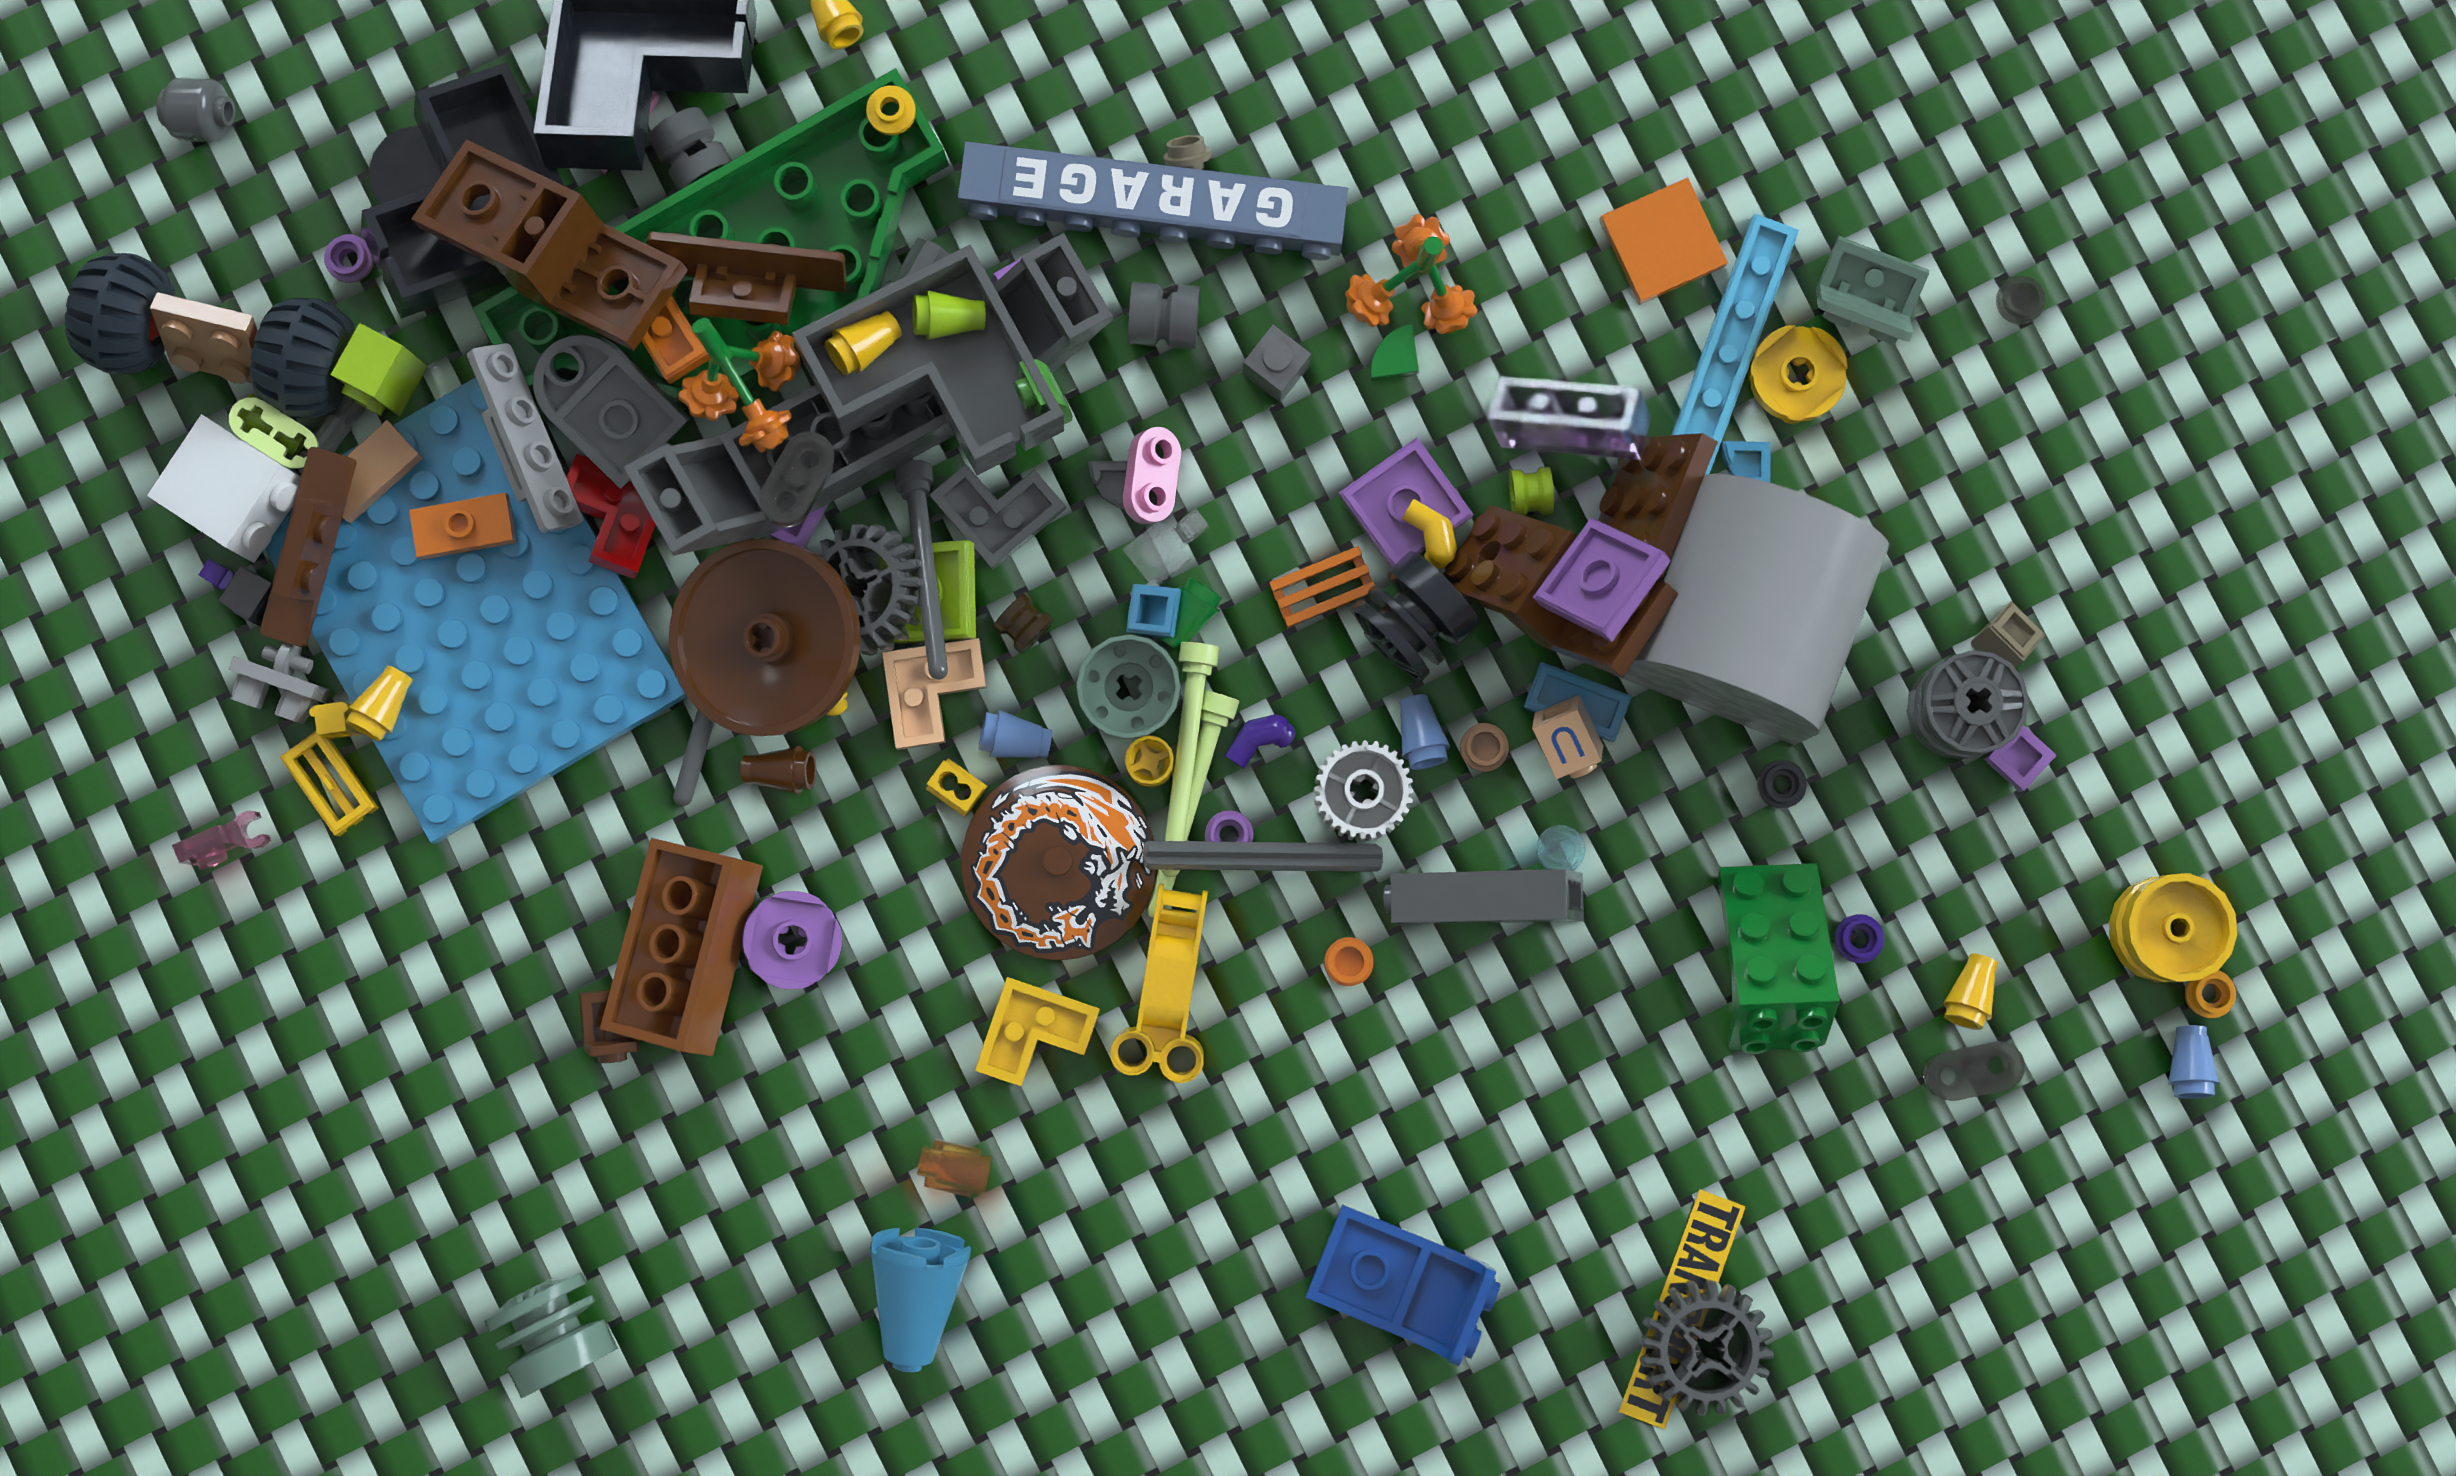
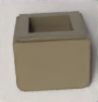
(2009, 635)

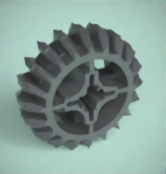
(899, 581)
(1737, 1375)

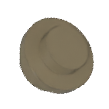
(1187, 152)

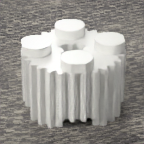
(1353, 765)

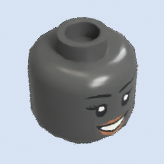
(195, 109)

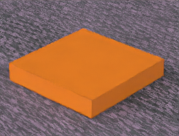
(1663, 241)

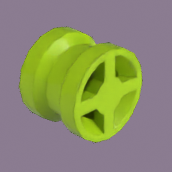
(1531, 491)

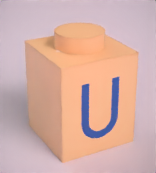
(1568, 738)

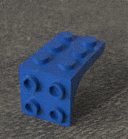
(1404, 1284)

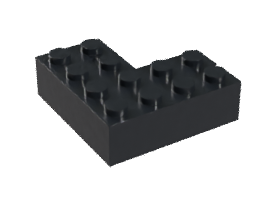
(611, 57)
(415, 264)

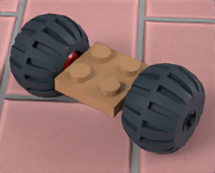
(128, 314)

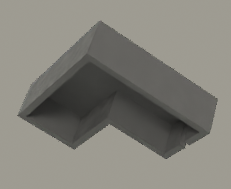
(965, 371)

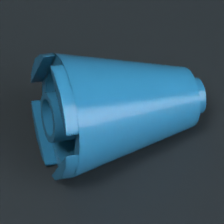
(915, 1291)

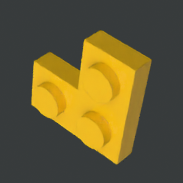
(1029, 1016)

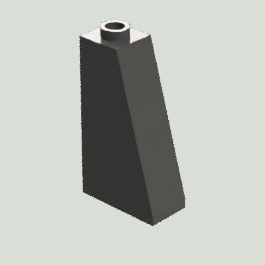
(1485, 897)

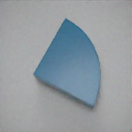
(1747, 459)

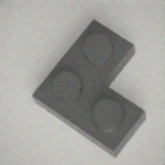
(994, 524)

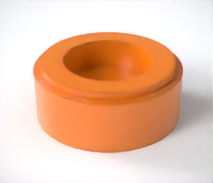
(1348, 961)

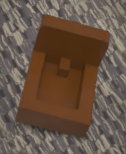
(597, 1042)

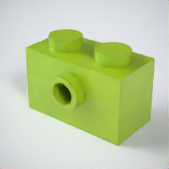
(378, 372)

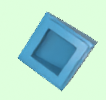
(1153, 611)

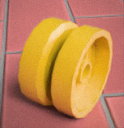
(2201, 922)

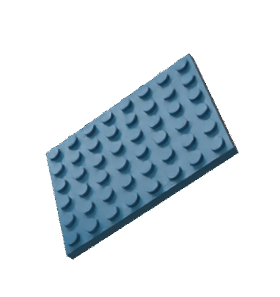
(510, 648)

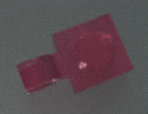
(211, 845)

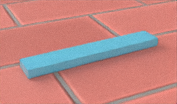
(1736, 330)

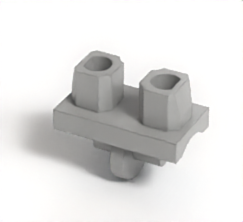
(297, 695)

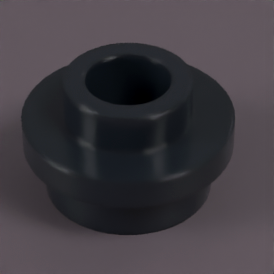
(1796, 780)

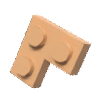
(916, 694)

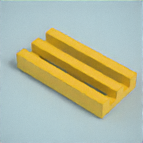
(352, 814)

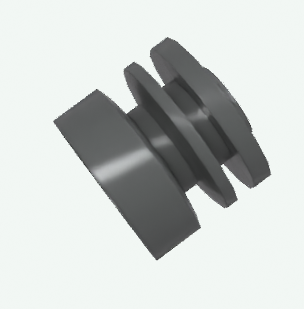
(1940, 703)

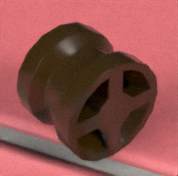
(1023, 623)

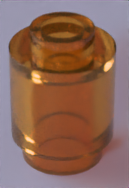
(954, 1168)

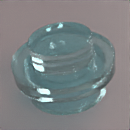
(1560, 848)

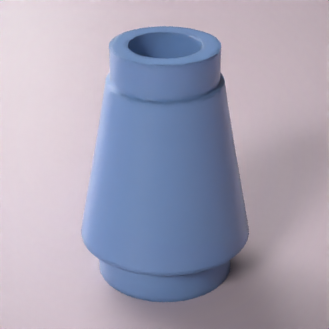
(1422, 735)
(1013, 737)
(2193, 1064)

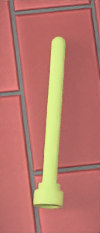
(1197, 663)
(1215, 714)

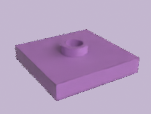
(1385, 493)
(1601, 579)

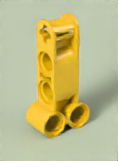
(1167, 987)

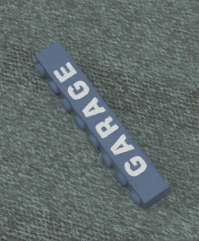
(1152, 199)

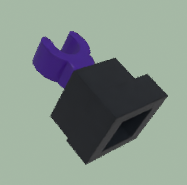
(243, 591)

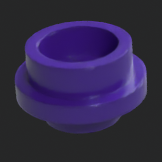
(1872, 931)

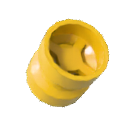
(1146, 754)

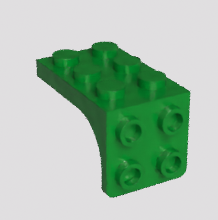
(1778, 957)

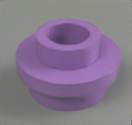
(339, 249)
(1229, 818)

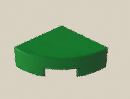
(1395, 355)

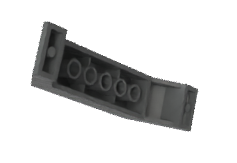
(711, 487)

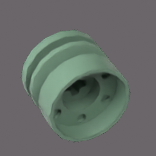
(1099, 687)
(550, 1334)

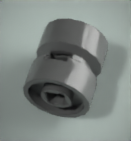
(688, 146)
(1163, 315)

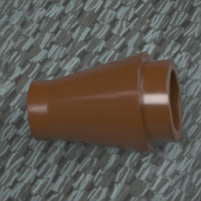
(782, 770)

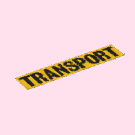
(1698, 1258)

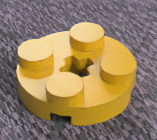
(1800, 346)

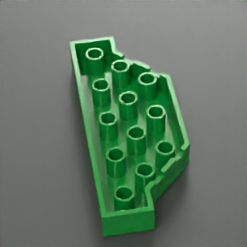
(811, 187)

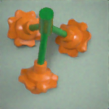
(1420, 247)
(712, 395)

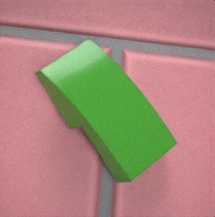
(1030, 395)

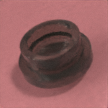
(2020, 300)

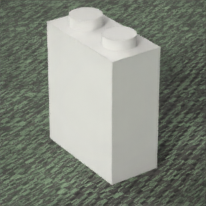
(226, 489)

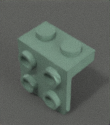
(1870, 290)

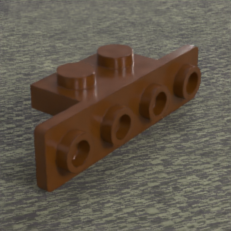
(750, 278)
(308, 546)

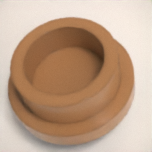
(1484, 747)

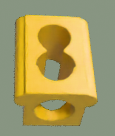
(331, 720)
(964, 779)

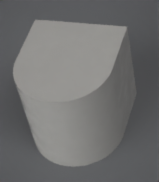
(1762, 606)

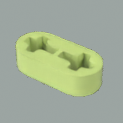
(267, 443)

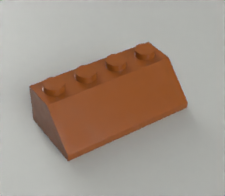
(681, 947)

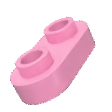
(1150, 472)

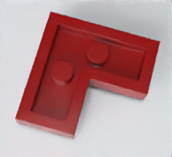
(626, 519)

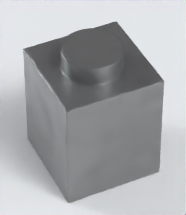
(1276, 363)

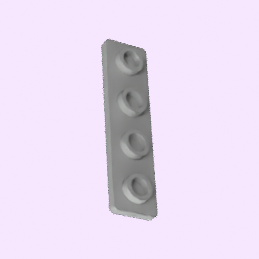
(523, 439)

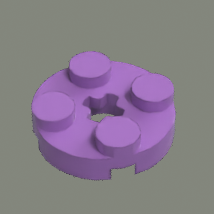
(814, 922)

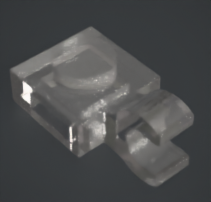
(1161, 551)

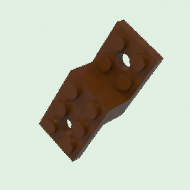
(549, 244)
(1507, 564)

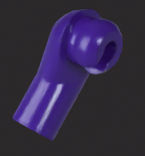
(1259, 732)

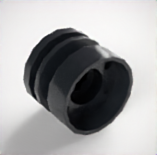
(1419, 612)

